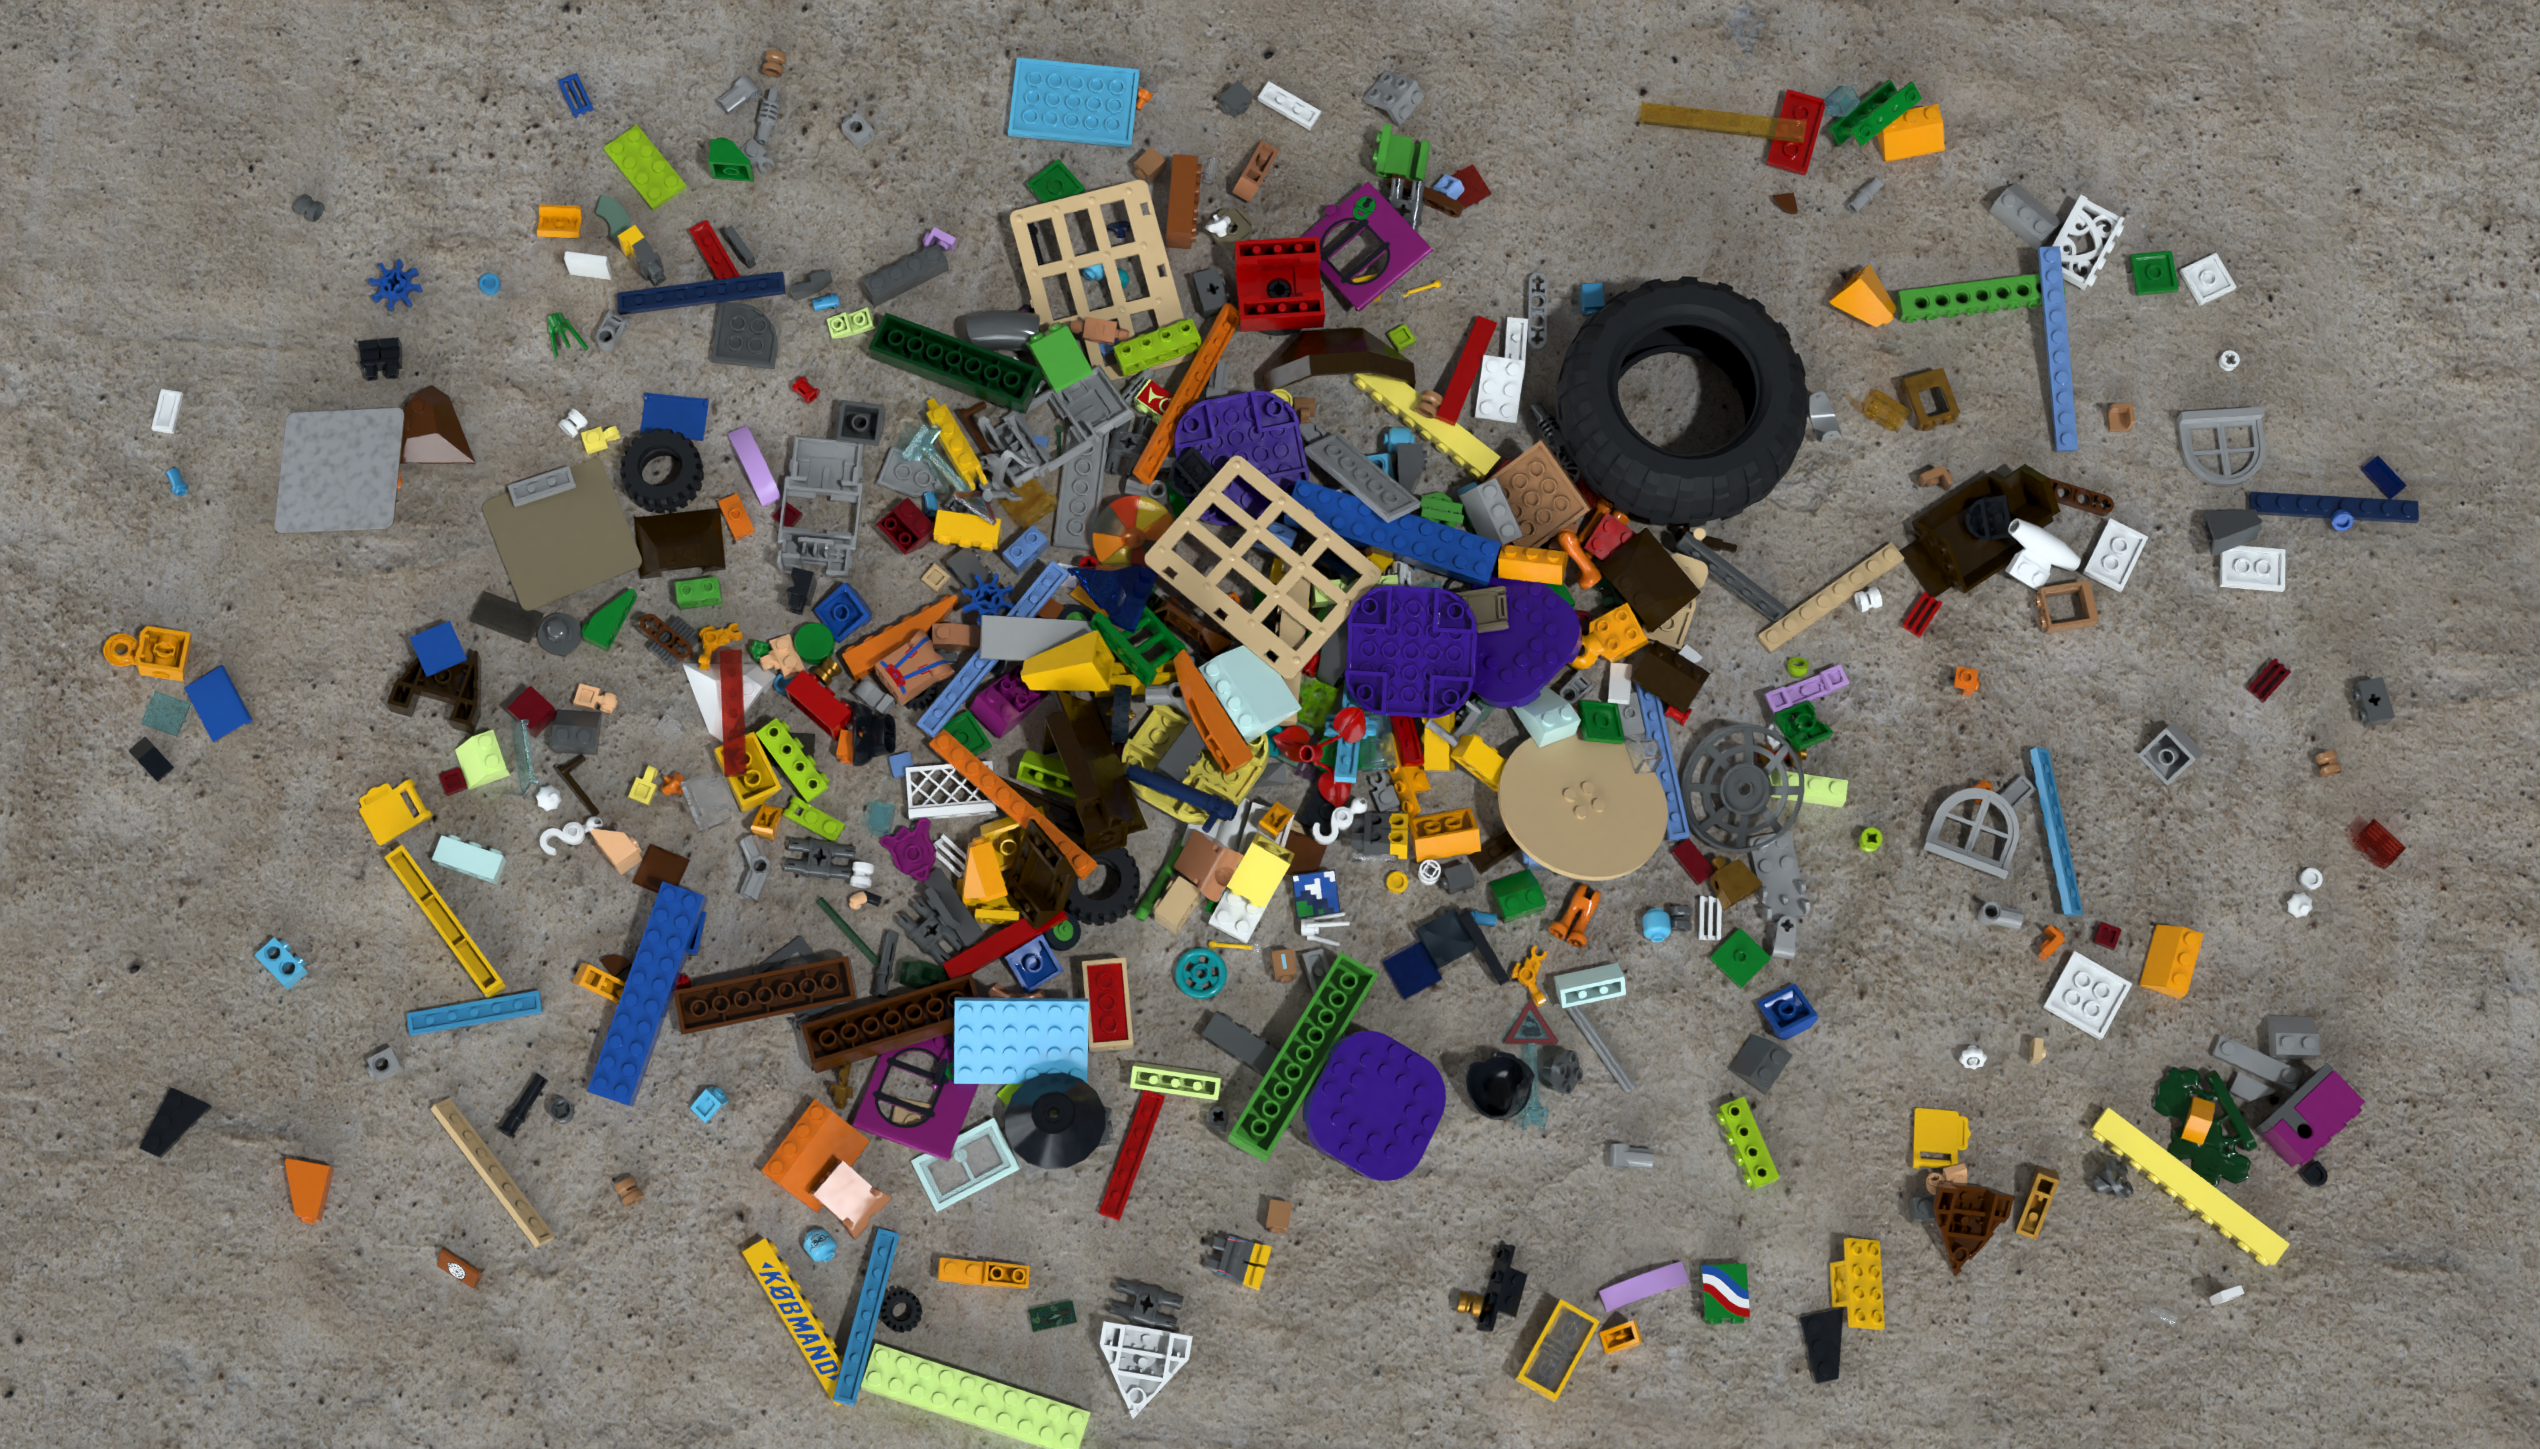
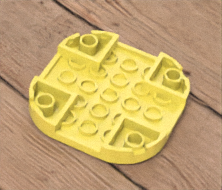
(1154, 740)

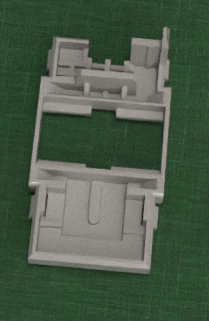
(1089, 404)
(828, 470)

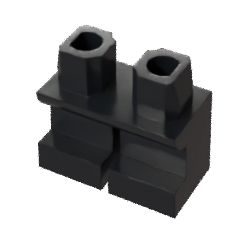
(381, 356)
(803, 590)

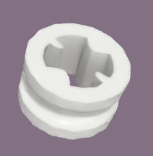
(2222, 360)

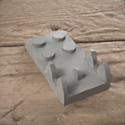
(1779, 872)

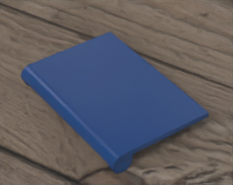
(676, 413)
(218, 703)

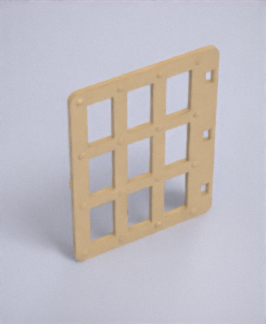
(1147, 245)
(1239, 623)

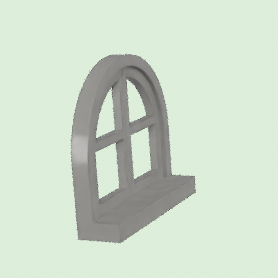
(2219, 420)
(1965, 855)

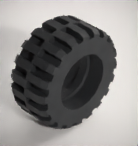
(654, 446)
(1117, 905)

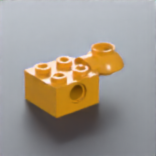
(1612, 637)
(156, 654)

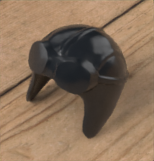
(1499, 1085)

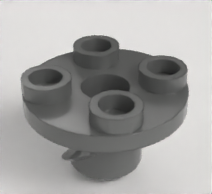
(560, 634)
(1563, 1071)
(2113, 1178)

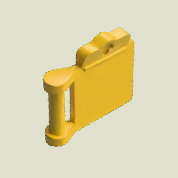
(388, 813)
(1938, 1133)

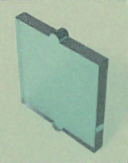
(166, 713)

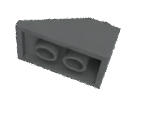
(1409, 463)

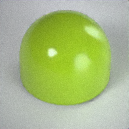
(1797, 671)

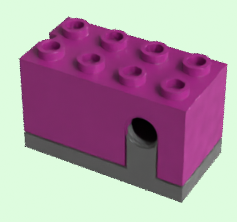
(2315, 1112)

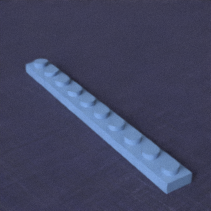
(2057, 349)
(977, 668)

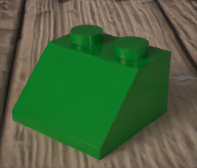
(728, 161)
(1518, 896)

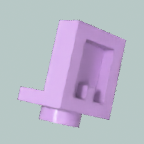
(941, 238)

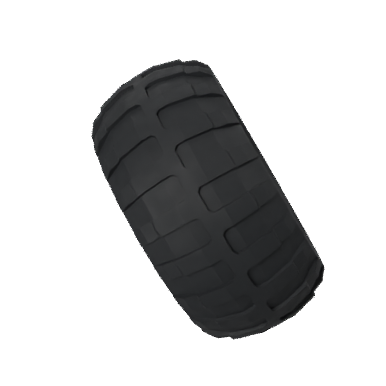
(1696, 321)

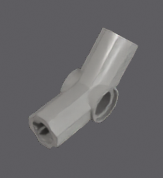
(1164, 696)
(755, 855)

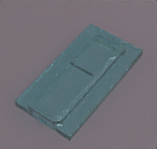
(1378, 751)

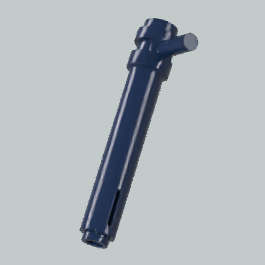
(1212, 804)

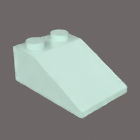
(1548, 718)

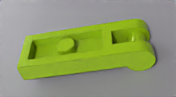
(814, 820)

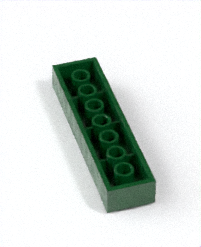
(955, 363)

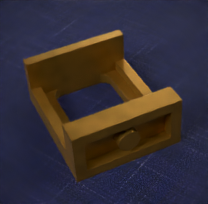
(1925, 381)

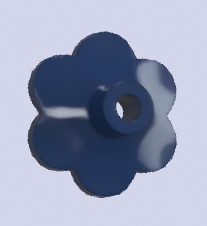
(1120, 227)

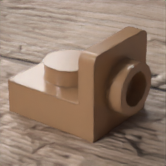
(1935, 475)

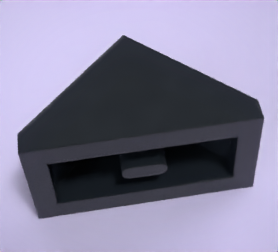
(151, 759)

